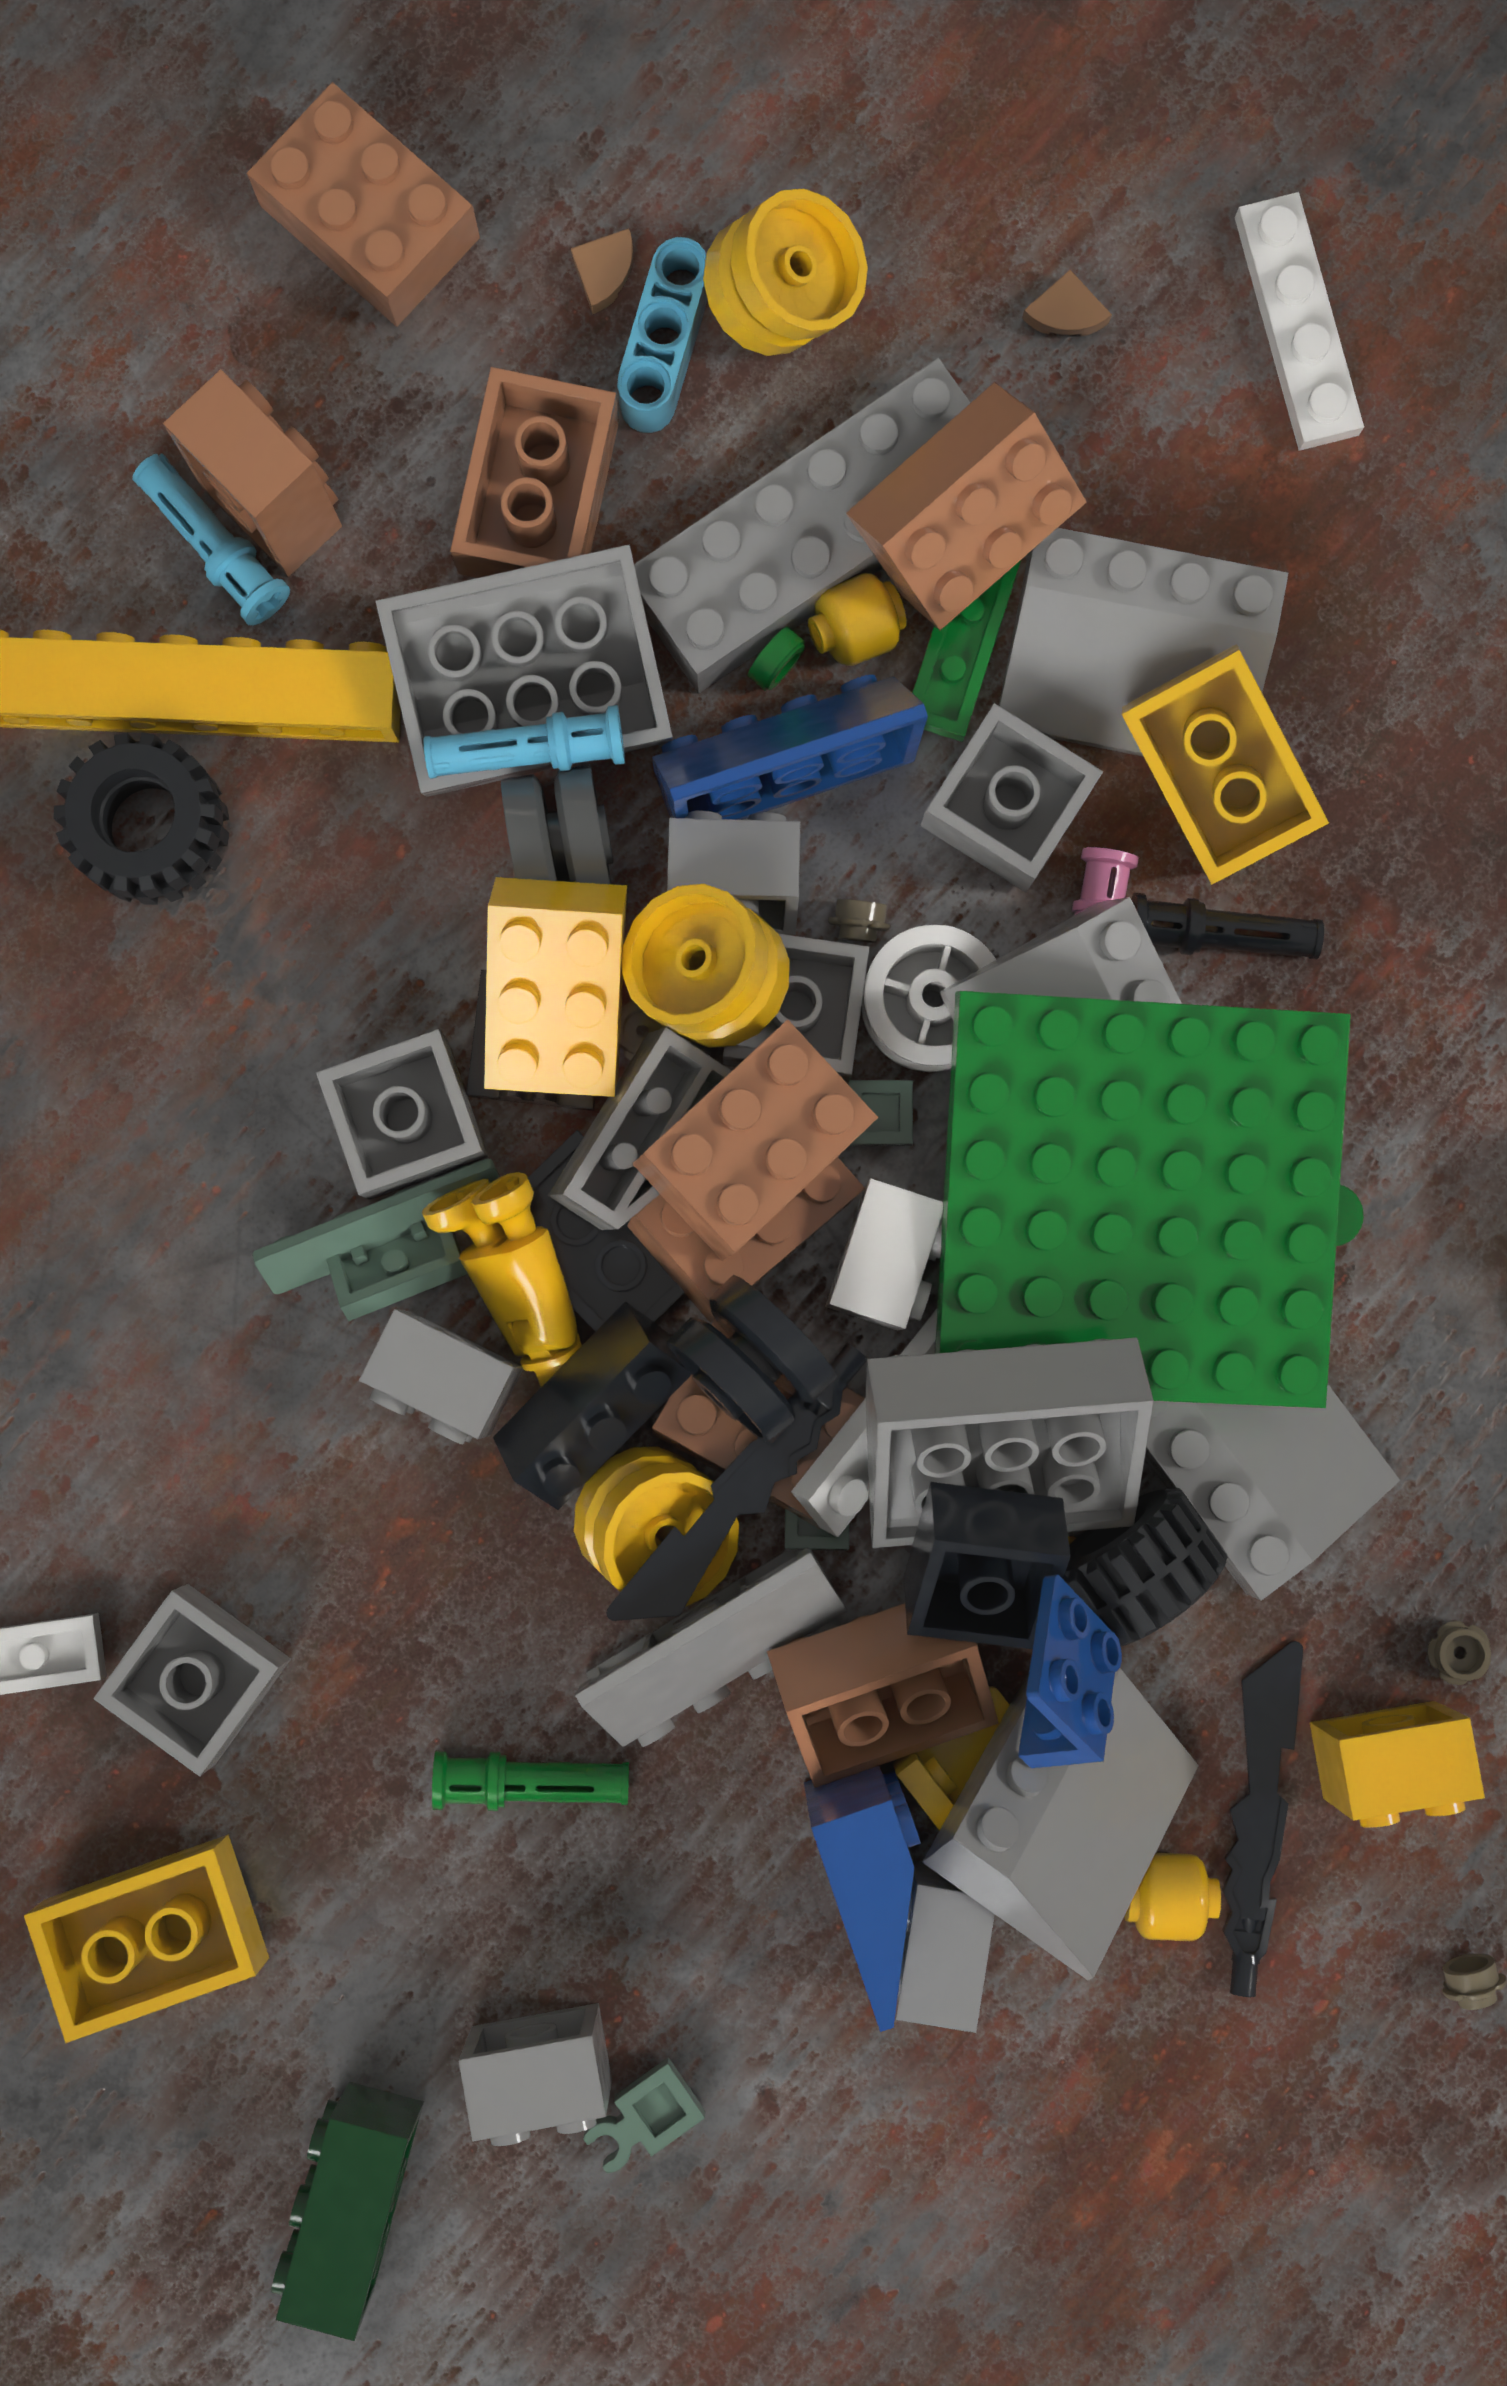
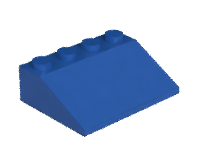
(793, 753)
(864, 1845)

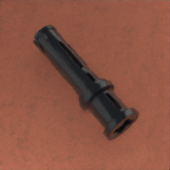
(1190, 919)

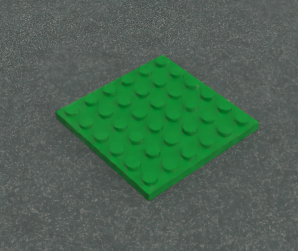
(1147, 1186)

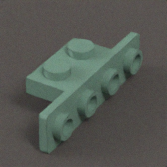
(375, 1251)

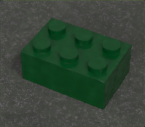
(345, 2210)

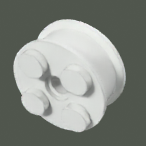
(893, 989)

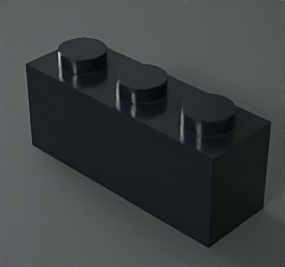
(590, 1406)

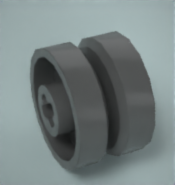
(559, 841)

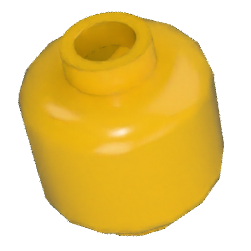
(858, 619)
(1175, 1899)

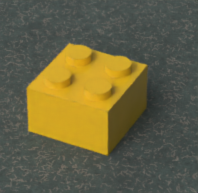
(1397, 1762)

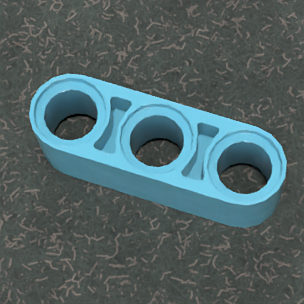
(663, 307)

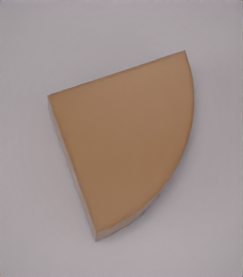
(604, 267)
(1067, 309)

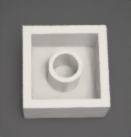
(887, 1256)

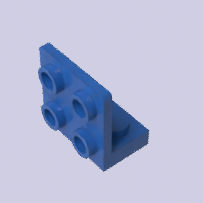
(1068, 1682)

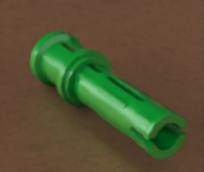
(496, 1781)

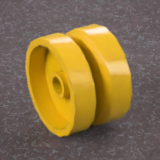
(785, 272)
(705, 966)
(633, 1508)

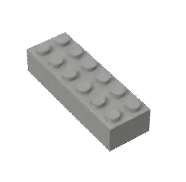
(786, 538)

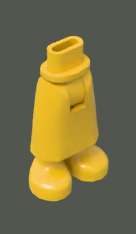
(512, 1269)

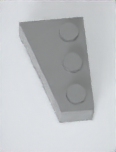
(650, 1097)

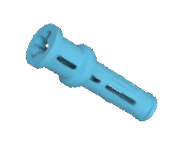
(227, 559)
(556, 742)

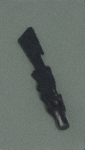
(744, 1487)
(1259, 1818)

